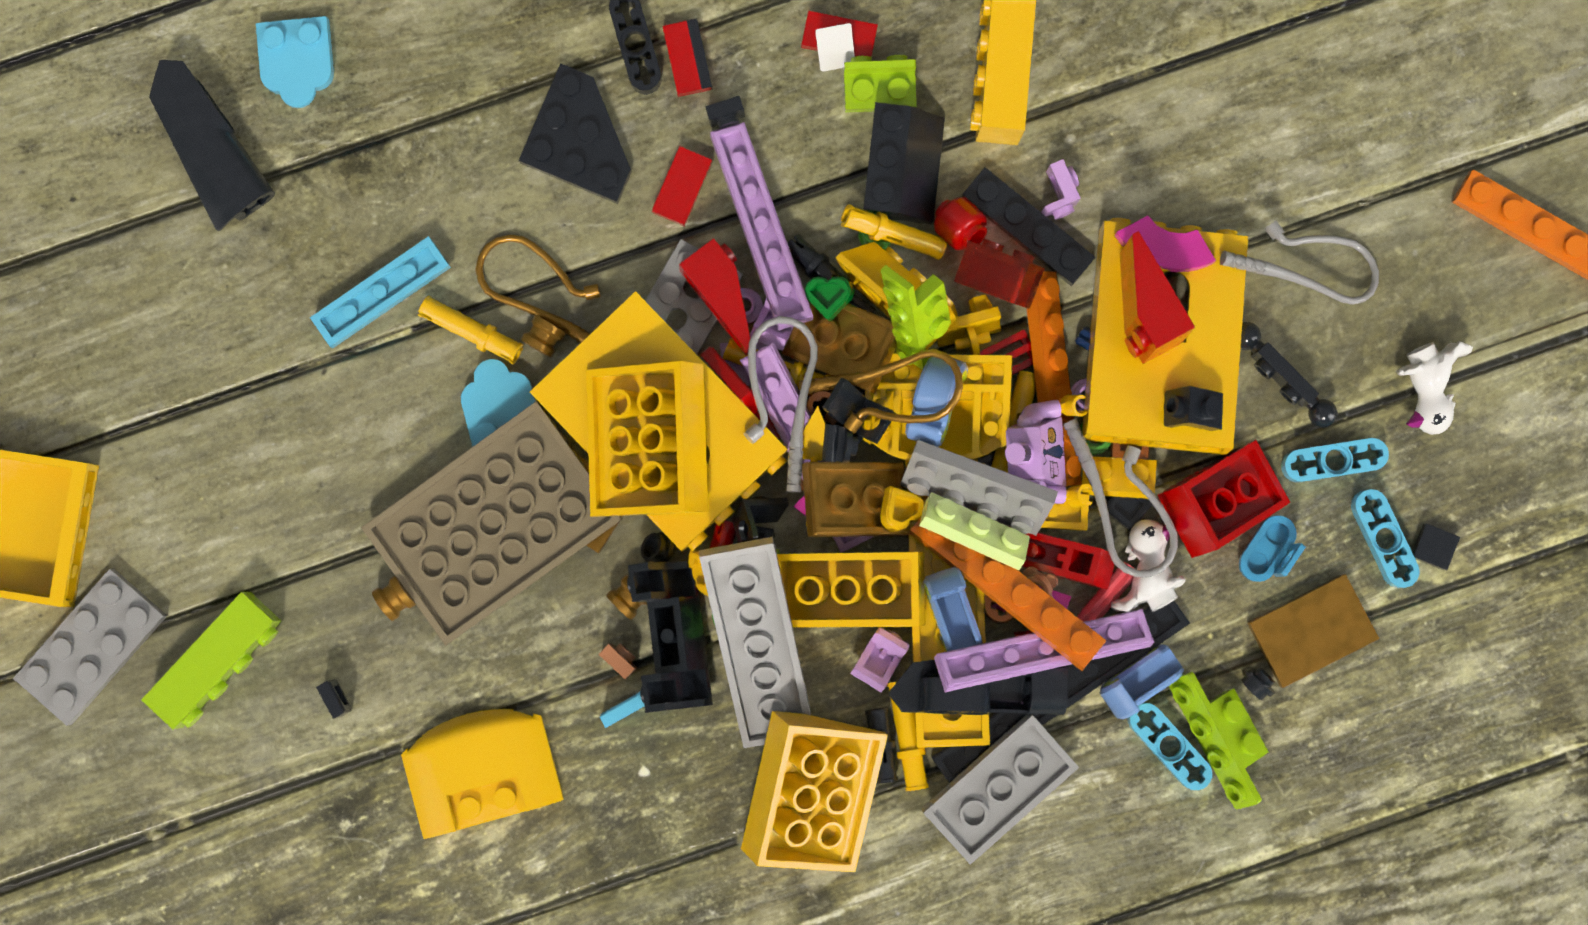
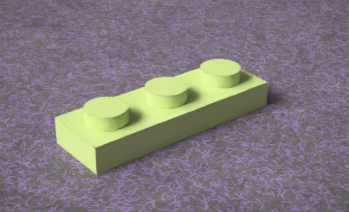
(974, 531)

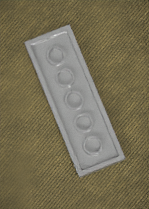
(754, 634)

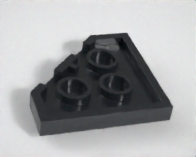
(577, 139)

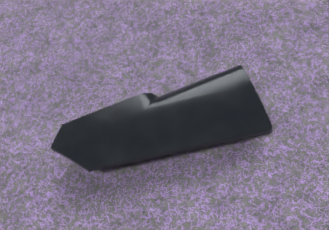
(207, 146)
(1034, 693)

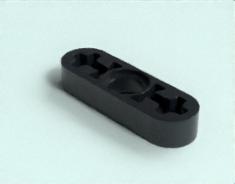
(651, 64)

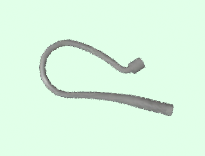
(1266, 268)
(756, 431)
(1130, 457)

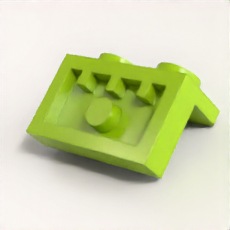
(879, 81)

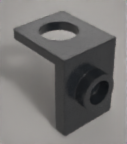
(847, 400)
(757, 510)

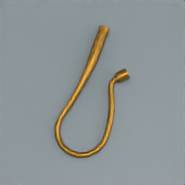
(590, 291)
(855, 420)

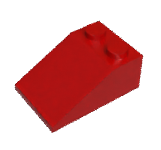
(1151, 308)
(1224, 499)

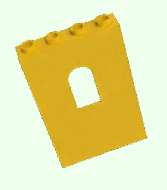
(640, 336)
(1129, 396)
(43, 526)

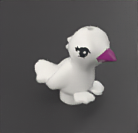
(1429, 376)
(1148, 543)

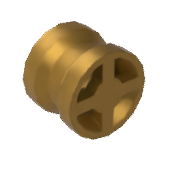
(543, 336)
(392, 598)
(622, 599)

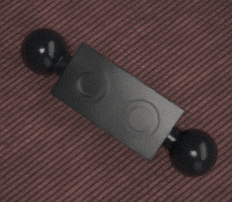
(1294, 387)

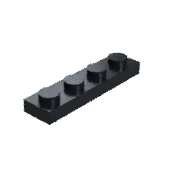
(1028, 226)

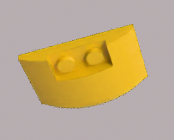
(976, 421)
(480, 770)

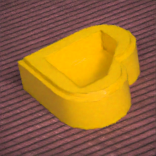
(900, 508)

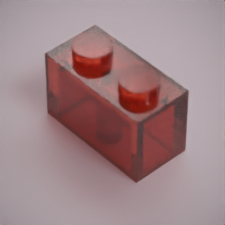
(1000, 274)

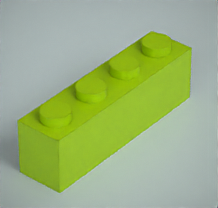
(211, 661)

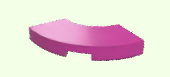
(1171, 250)

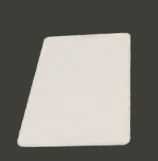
(834, 46)

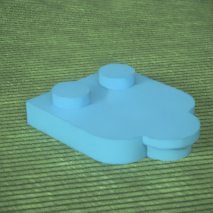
(295, 58)
(494, 398)

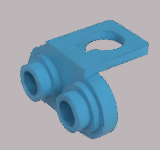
(1271, 550)

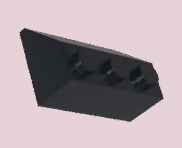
(904, 163)

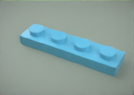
(380, 292)

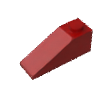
(716, 282)
(1069, 560)

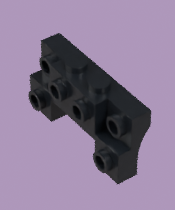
(676, 636)

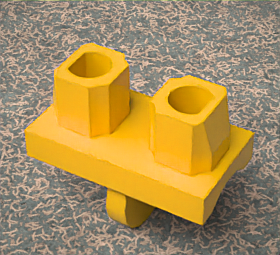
(973, 328)

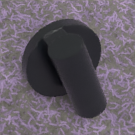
(839, 444)

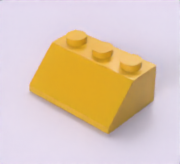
(864, 268)

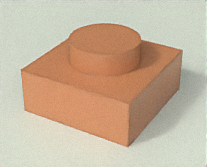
(619, 659)

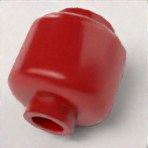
(960, 222)

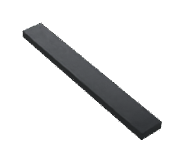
(1162, 625)

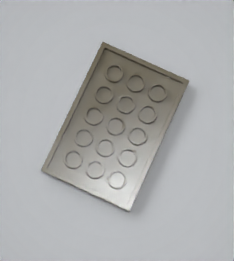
(489, 523)

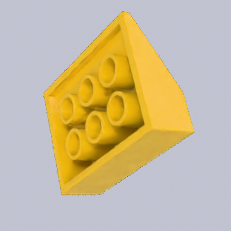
(647, 439)
(812, 793)

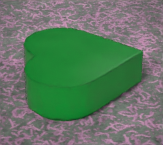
(829, 295)

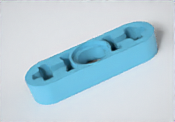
(1358, 447)
(1400, 543)
(1180, 772)

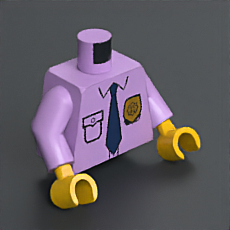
(1037, 448)

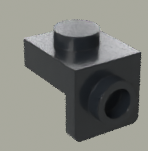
(1193, 408)

